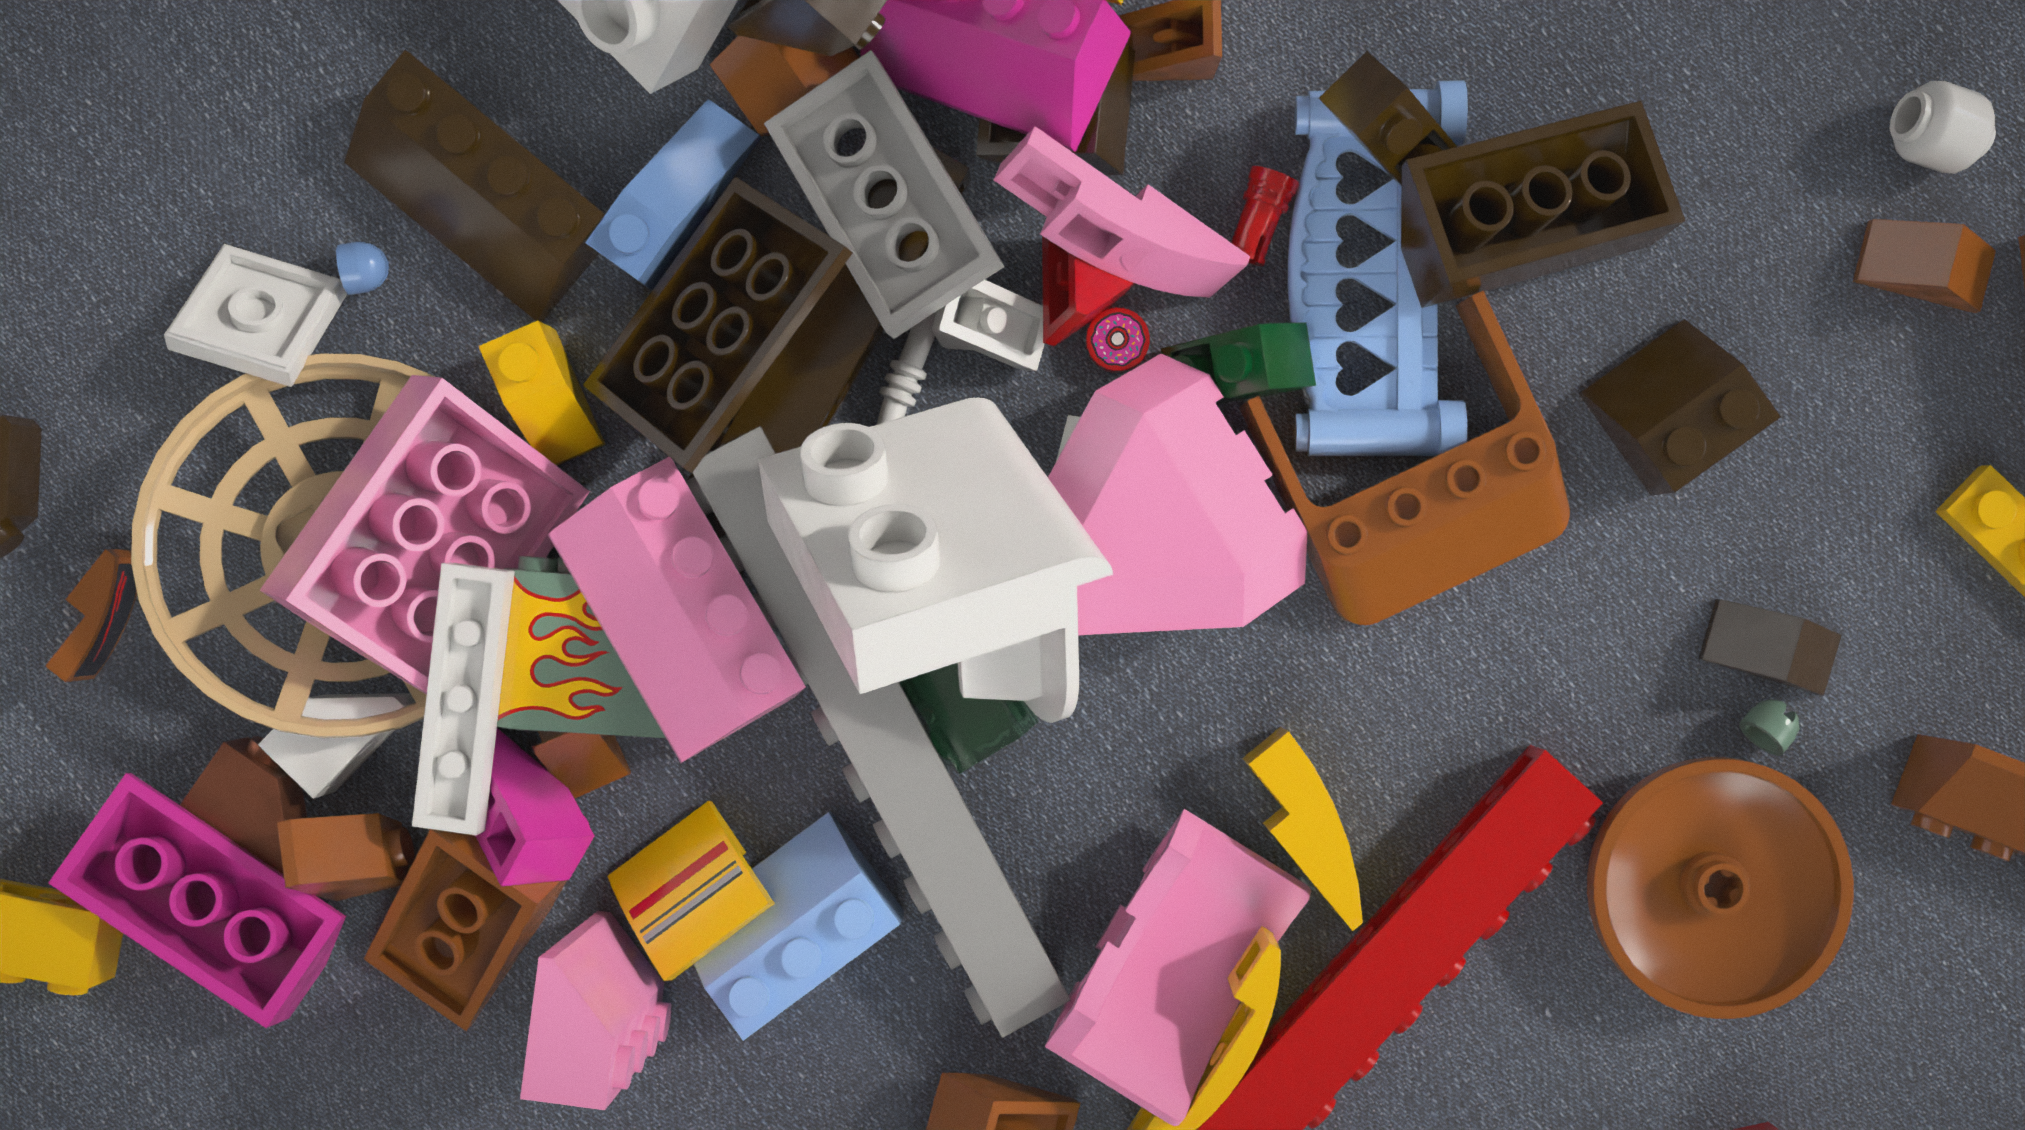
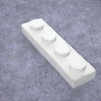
(463, 698)

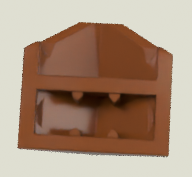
(773, 76)

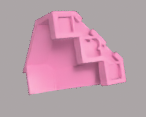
(1175, 508)

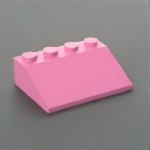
(420, 492)

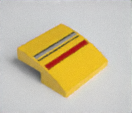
(689, 891)

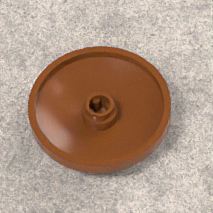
(1720, 887)

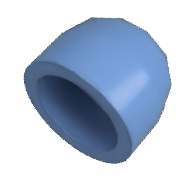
(361, 267)

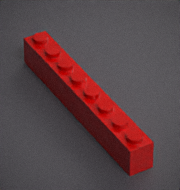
(1411, 946)

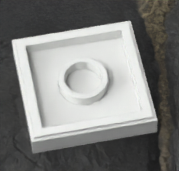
(256, 315)

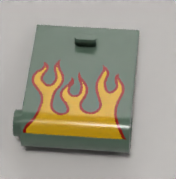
(561, 663)

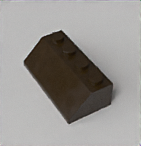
(473, 187)
(1534, 203)

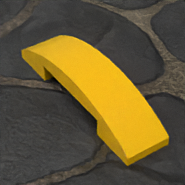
(1256, 985)

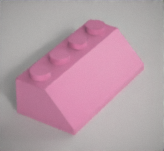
(676, 609)
(592, 1017)

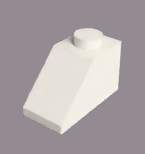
(326, 763)

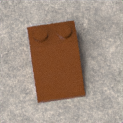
(456, 927)

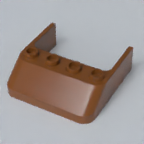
(1441, 516)

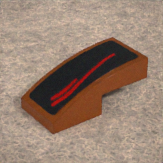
(106, 600)

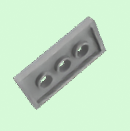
(924, 201)

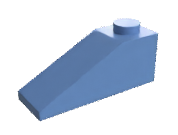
(673, 194)

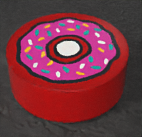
(1117, 340)

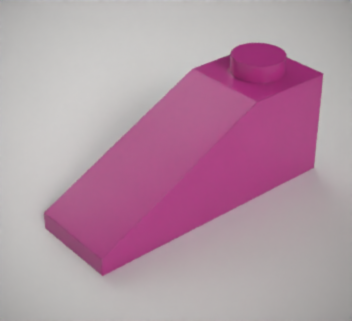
(531, 821)

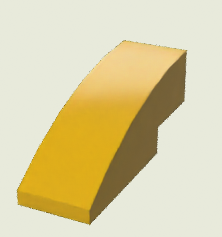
(1308, 822)

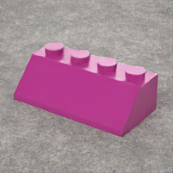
(1005, 58)
(200, 902)

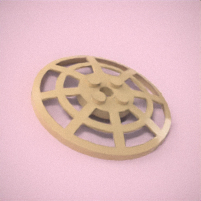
(276, 536)

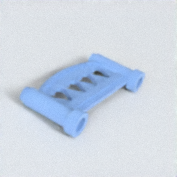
(1402, 408)

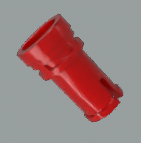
(1265, 202)

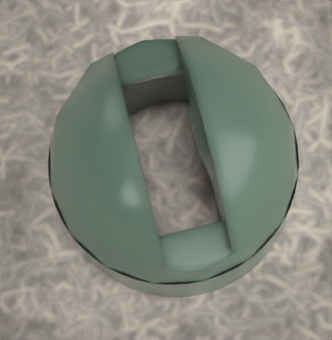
(1769, 727)

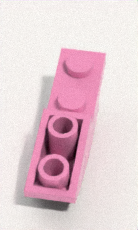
(1124, 234)

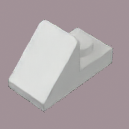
(994, 325)

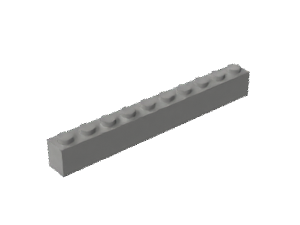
(890, 764)

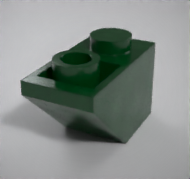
(1252, 360)

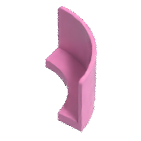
(1160, 983)

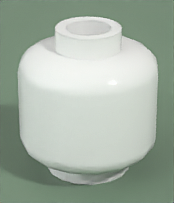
(1943, 126)

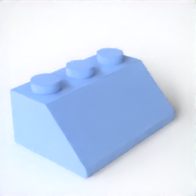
(822, 918)

